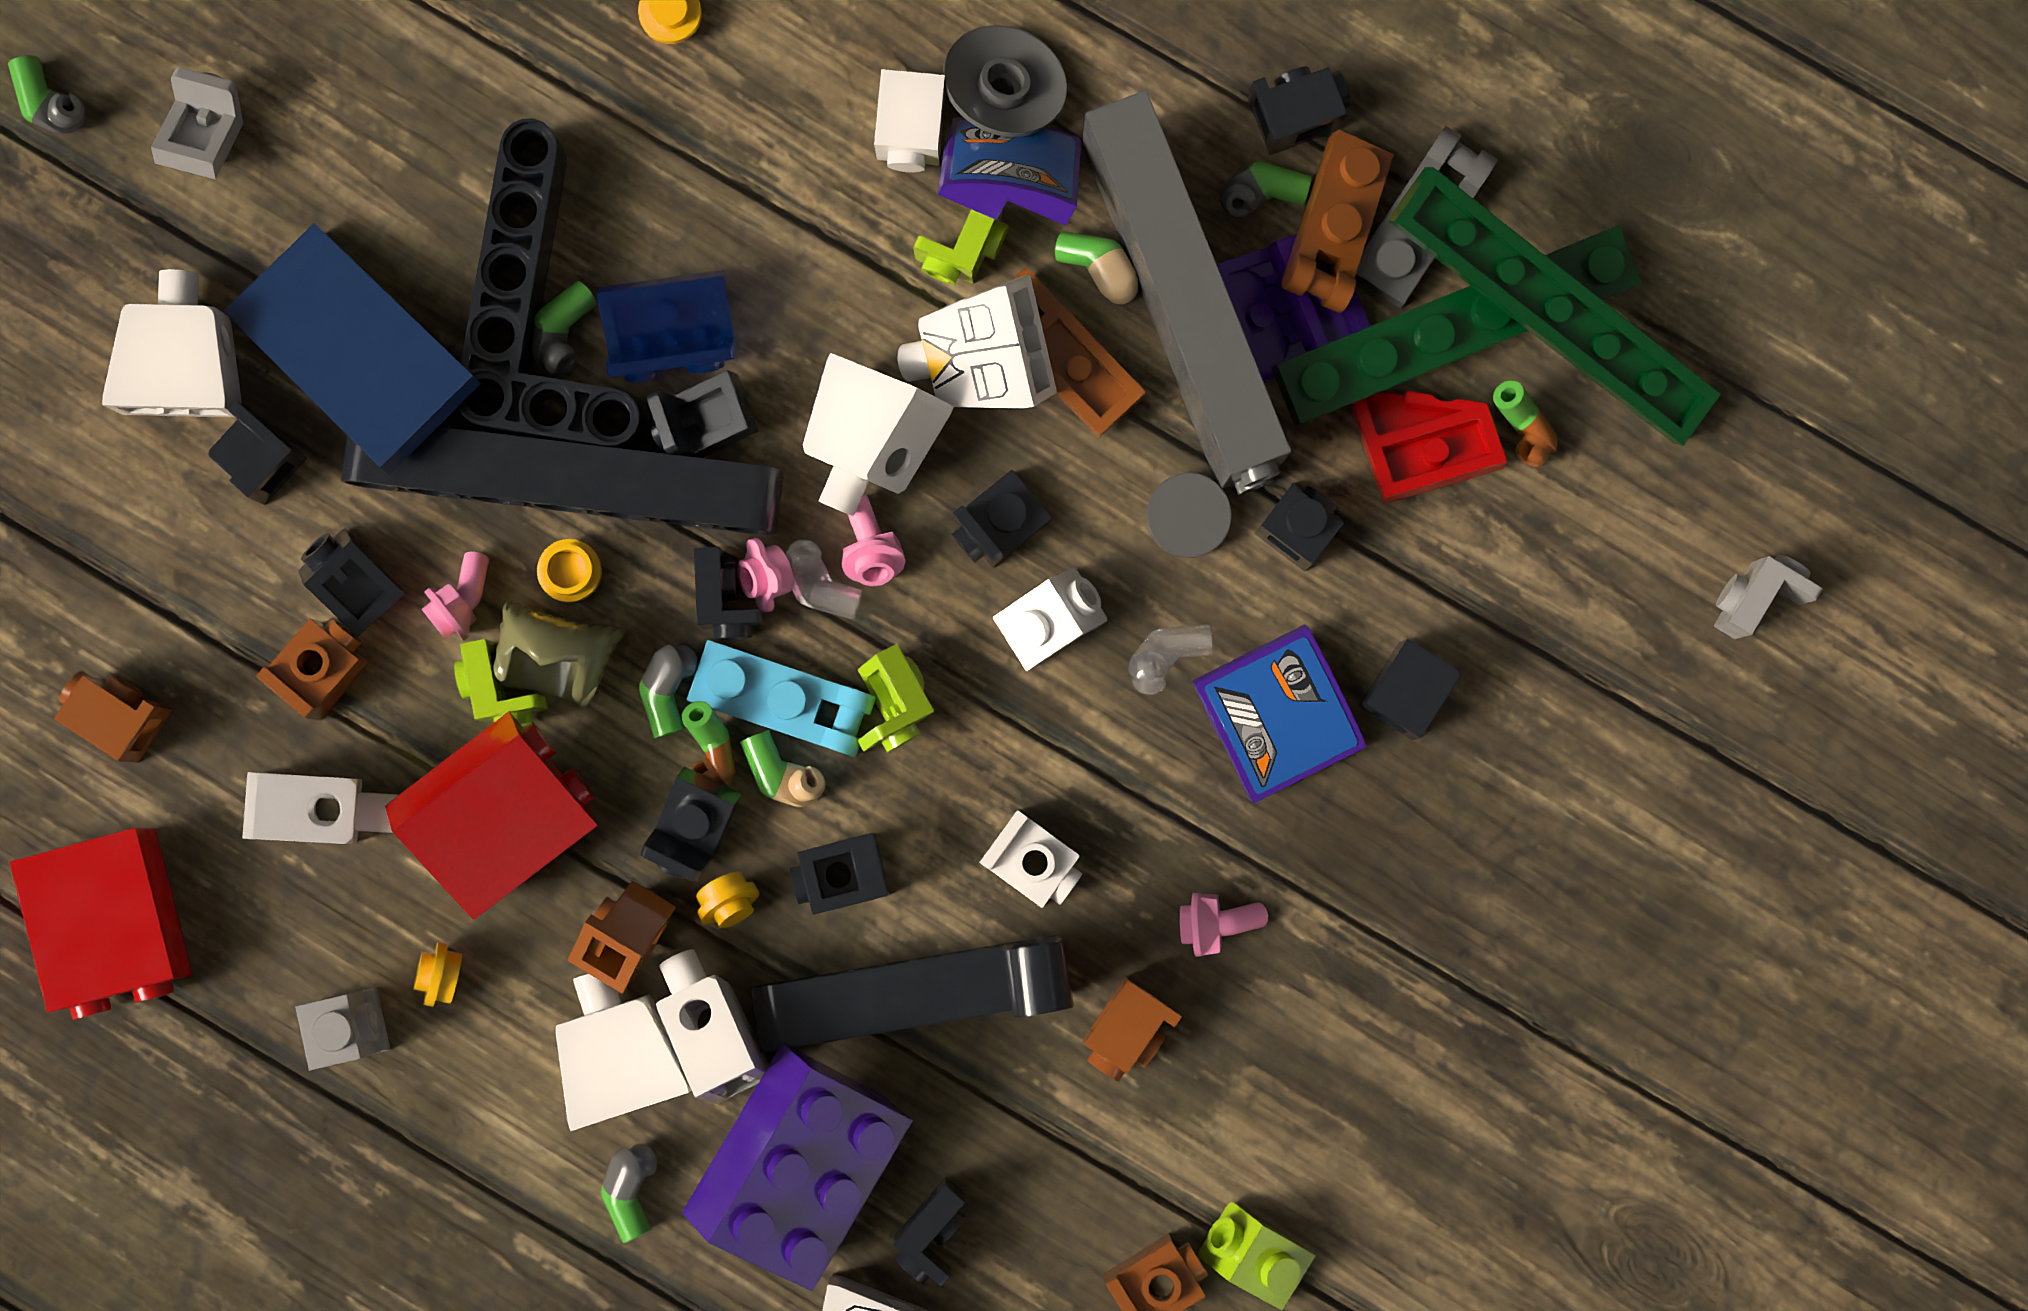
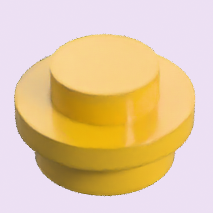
(670, 19)
(569, 570)
(727, 900)
(438, 974)

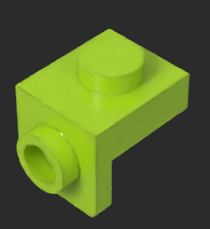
(978, 238)
(488, 697)
(899, 697)
(1255, 1256)

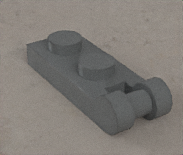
(1393, 261)

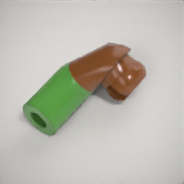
(1528, 422)
(714, 741)

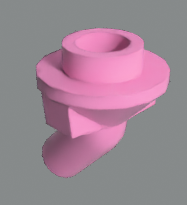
(873, 552)
(452, 609)
(1205, 924)

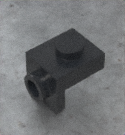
(701, 417)

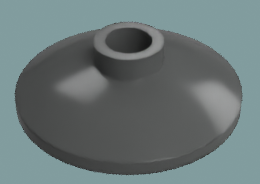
(1010, 62)

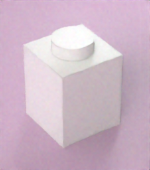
(910, 119)

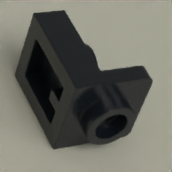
(999, 520)
(348, 581)
(715, 586)
(691, 825)
(933, 1220)

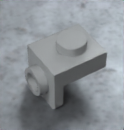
(199, 124)
(1748, 597)

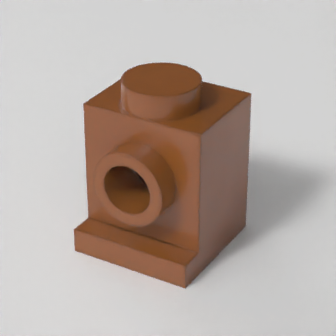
(317, 693)
(110, 715)
(621, 936)
(1128, 1030)
(1131, 1278)

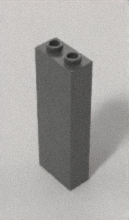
(1184, 293)

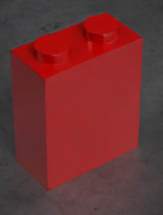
(492, 814)
(101, 922)

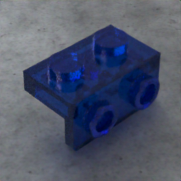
(667, 325)

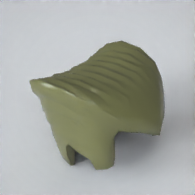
(552, 653)

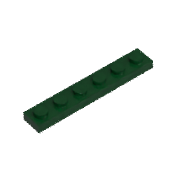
(1553, 305)
(1434, 334)

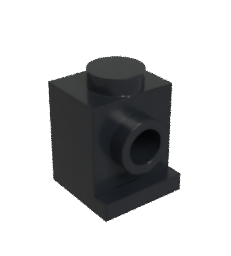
(1299, 106)
(1300, 525)
(867, 874)

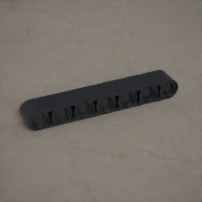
(580, 480)

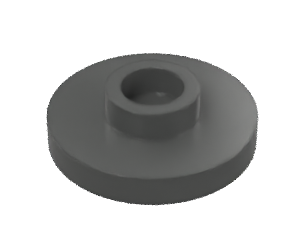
(1188, 515)

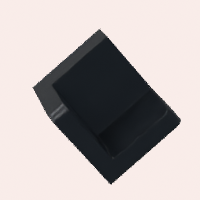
(255, 455)
(1410, 689)

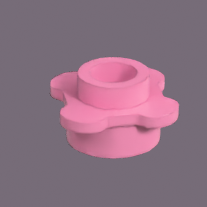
(764, 574)

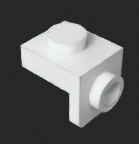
(1051, 617)

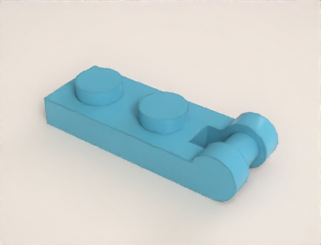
(778, 697)

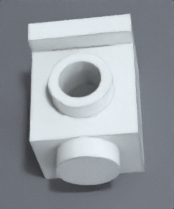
(1007, 854)

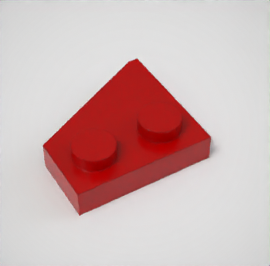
(1425, 442)

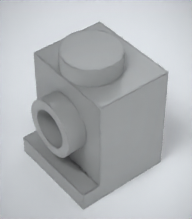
(342, 1028)

